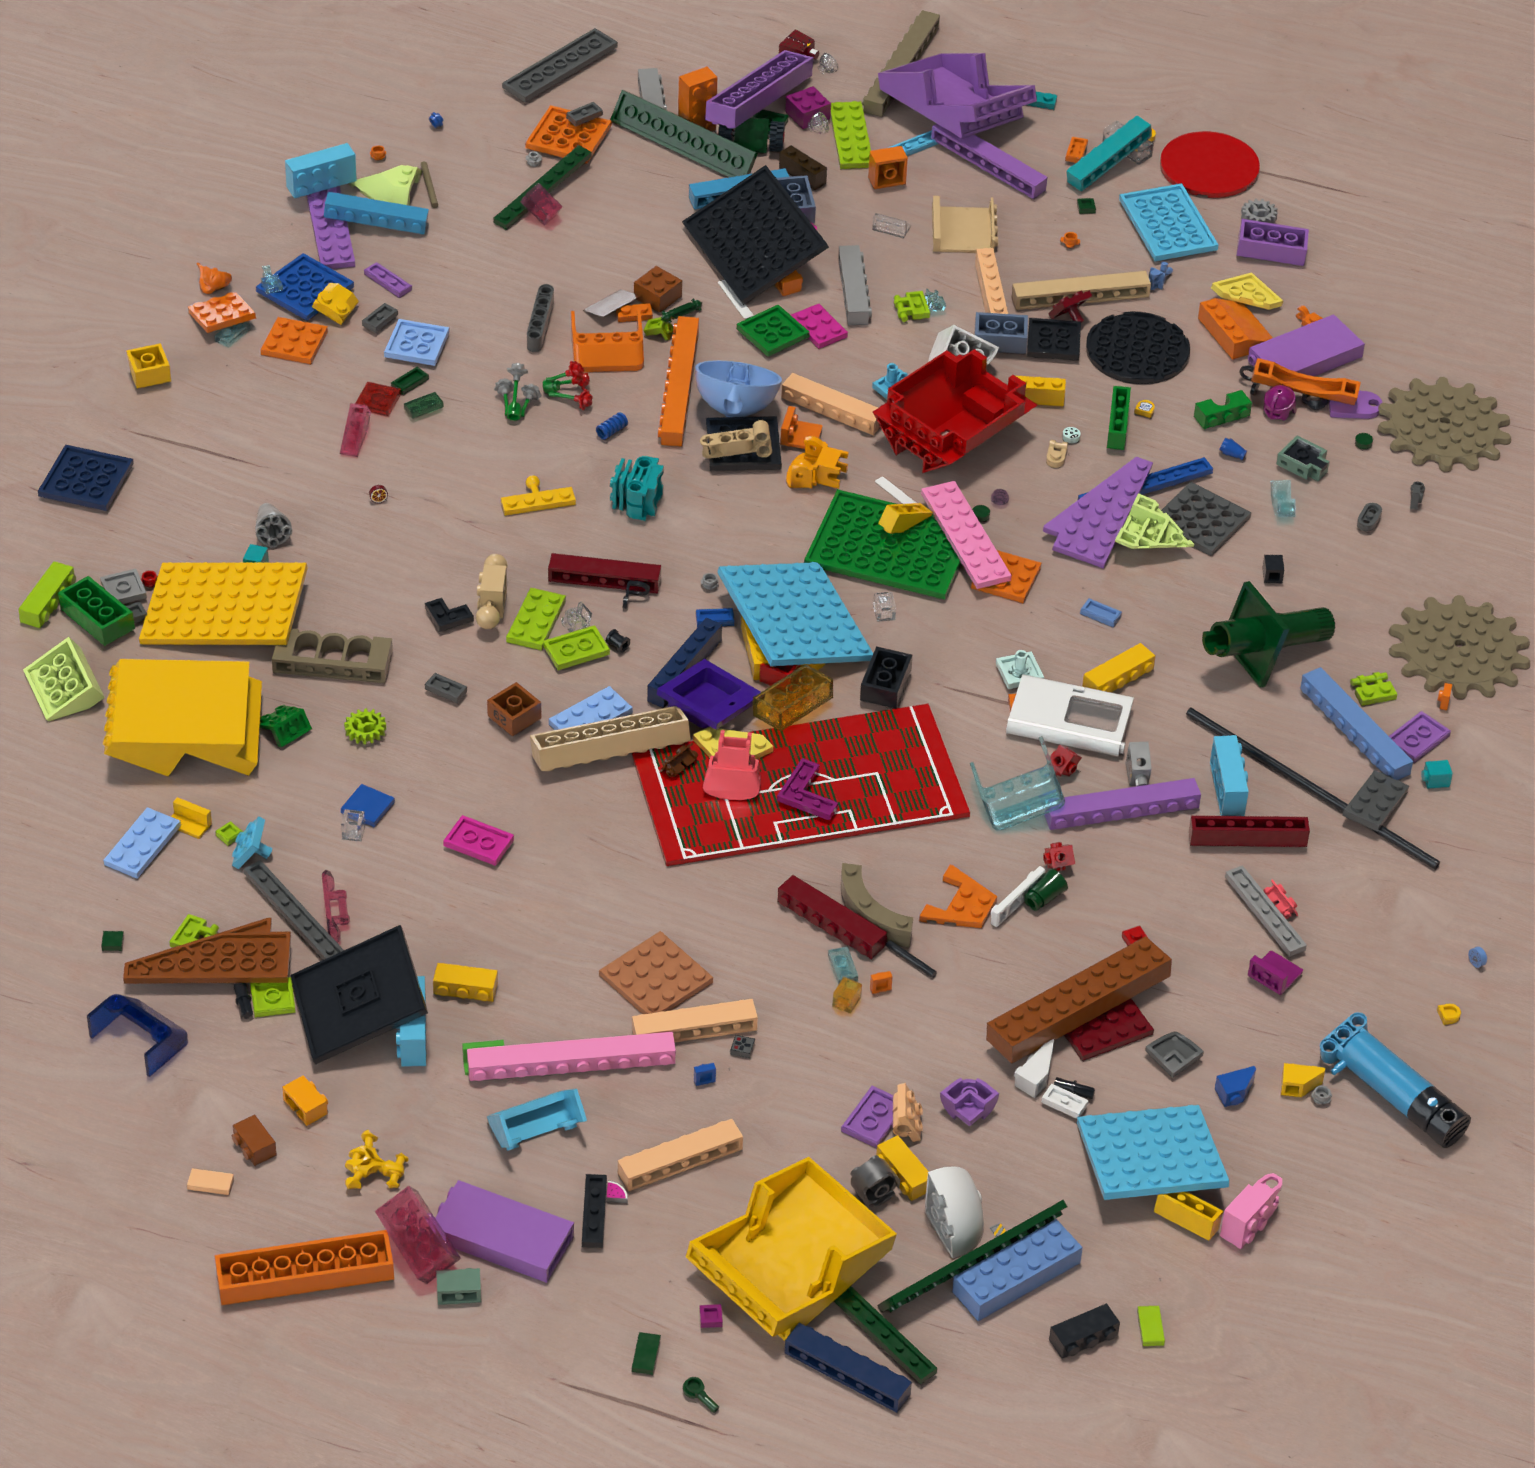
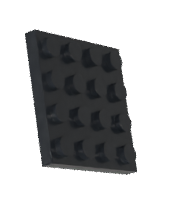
(746, 461)

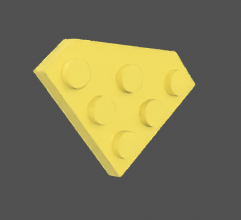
(1247, 290)
(709, 738)

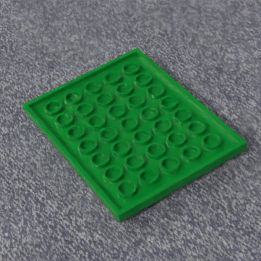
(858, 547)

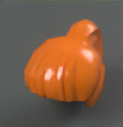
(212, 279)

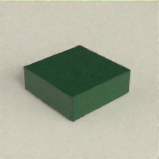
(1086, 206)
(112, 940)

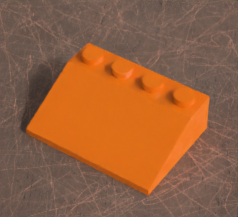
(1232, 326)

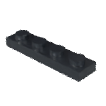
(594, 1211)

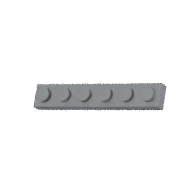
(1265, 911)

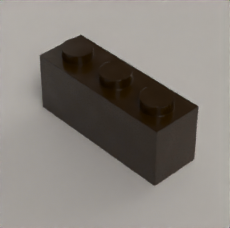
(800, 164)

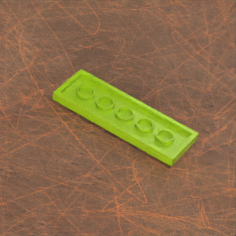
(850, 134)

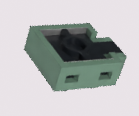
(1304, 459)

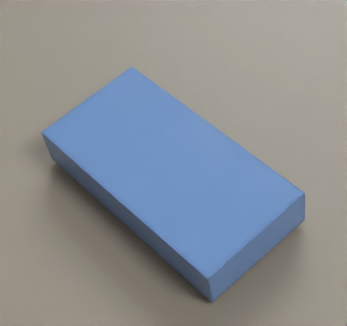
(1101, 612)

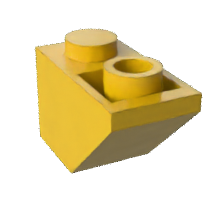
(1300, 1079)

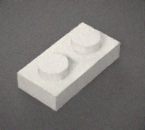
(1064, 1101)

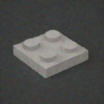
(124, 586)

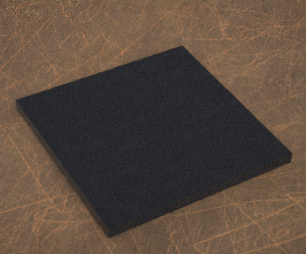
(358, 994)

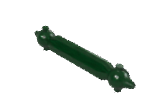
(681, 310)

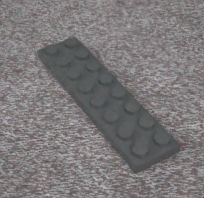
(559, 65)

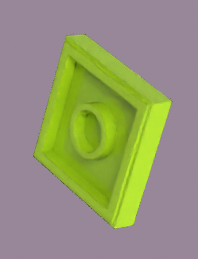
(272, 998)

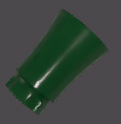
(1046, 889)

